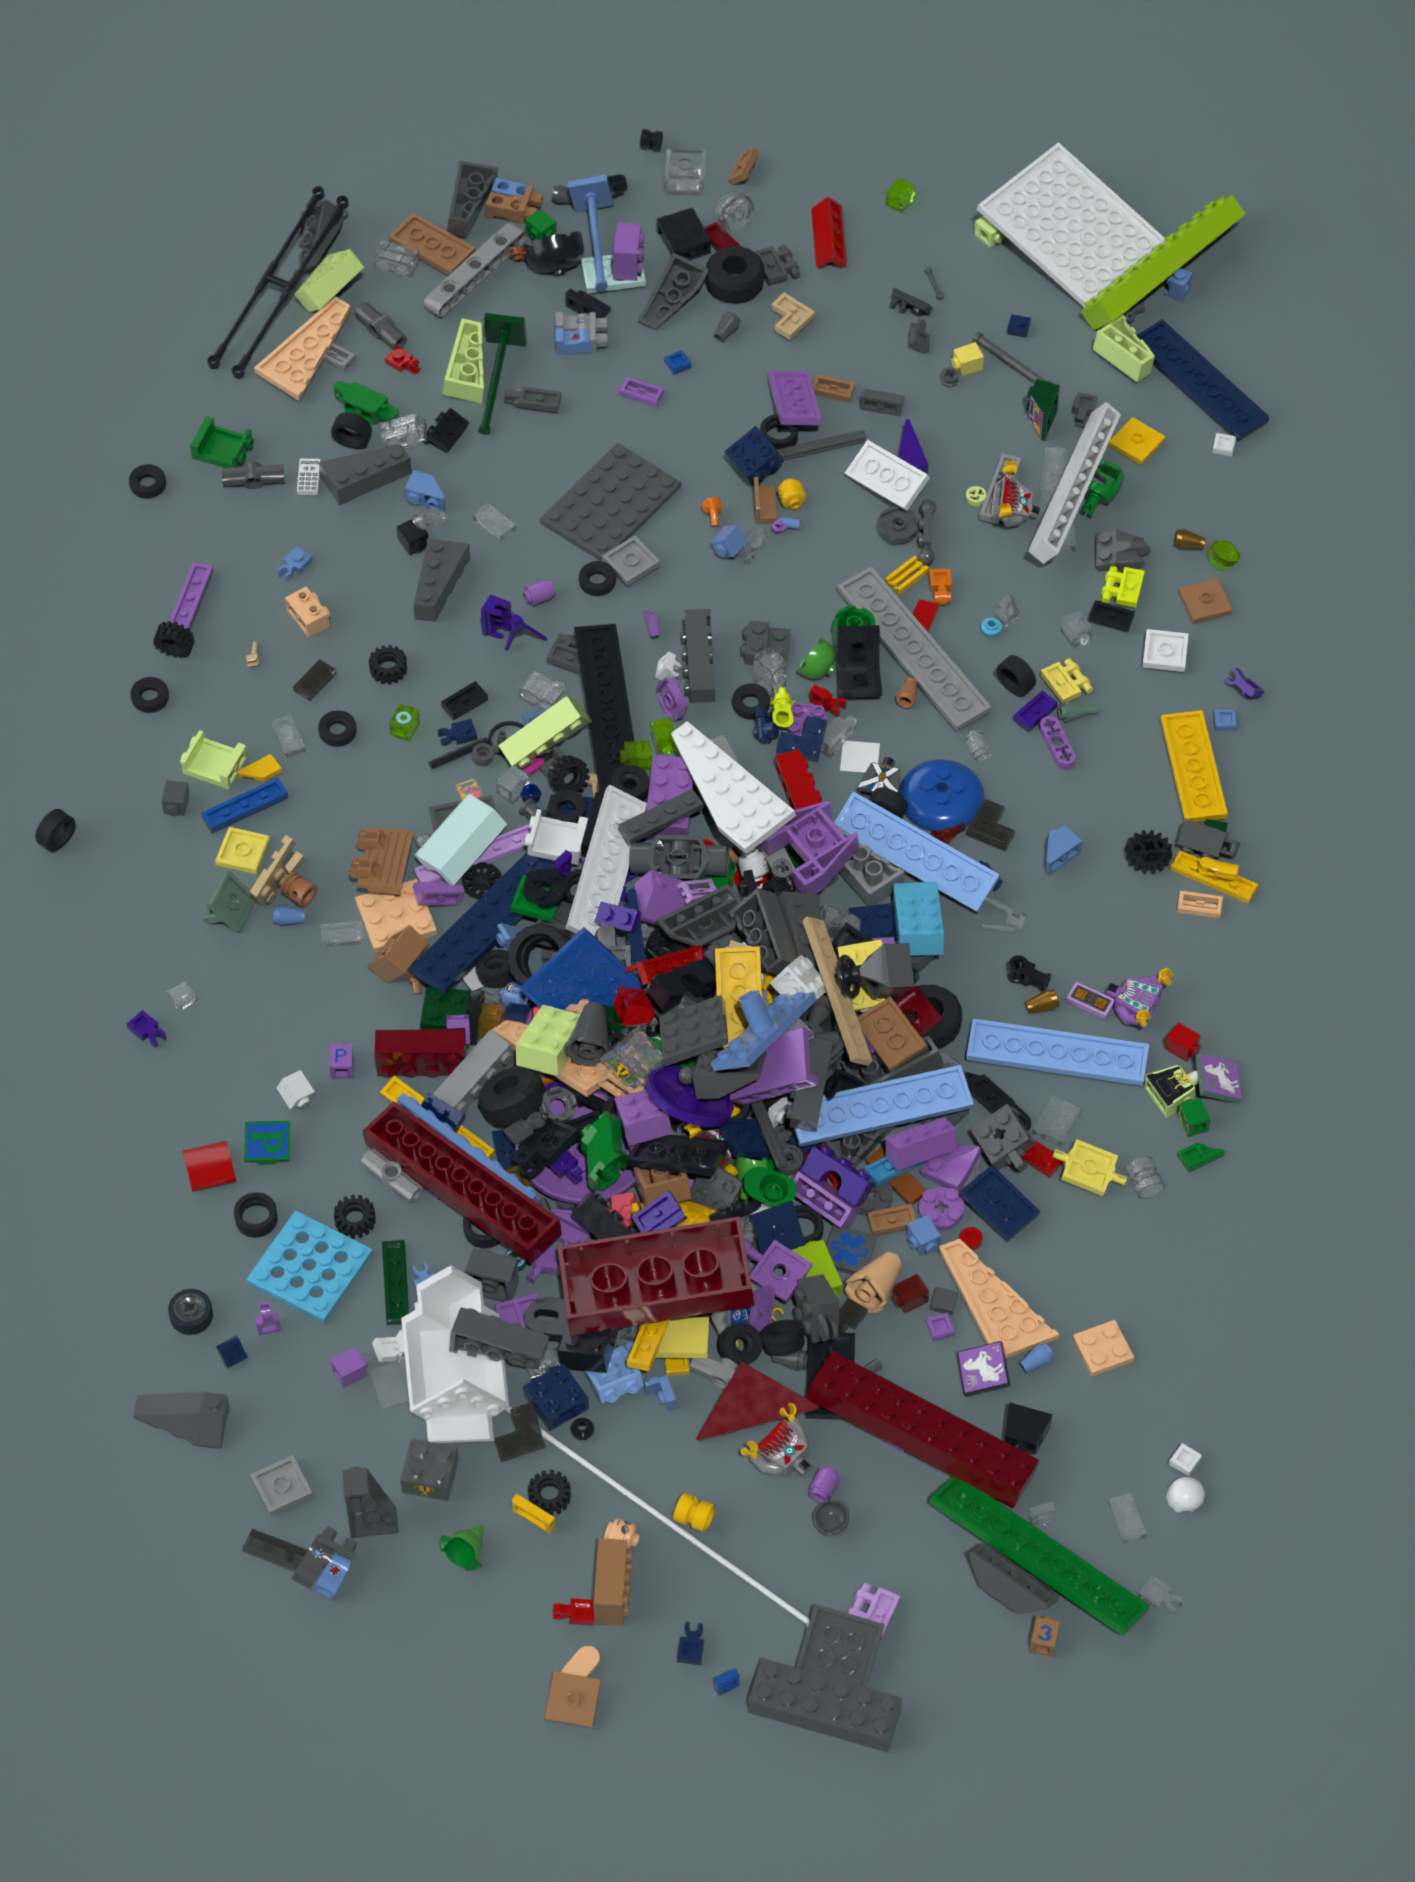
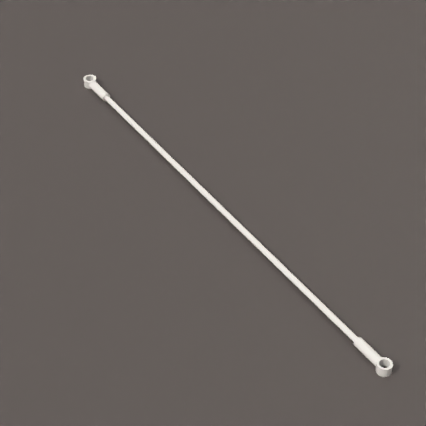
(675, 1527)

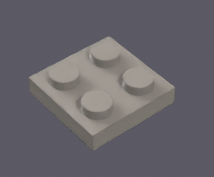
(631, 560)
(281, 1485)

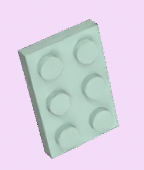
(590, 278)

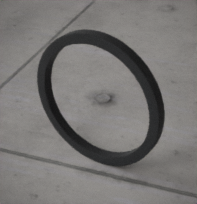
(506, 723)

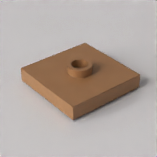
(1205, 601)
(573, 1699)

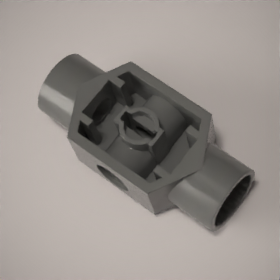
(680, 857)

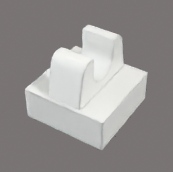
(666, 667)

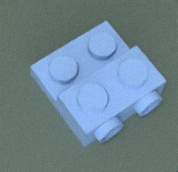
(617, 1380)

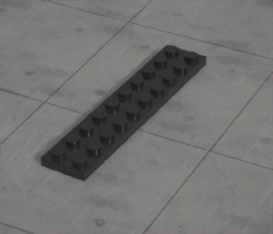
(604, 698)

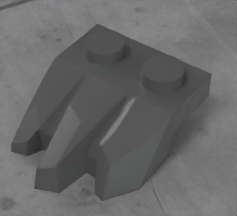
(1119, 550)

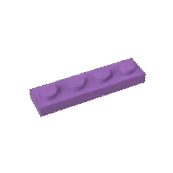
(191, 594)

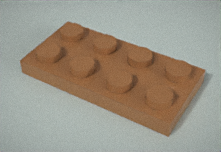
(434, 243)

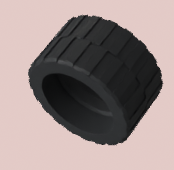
(524, 942)

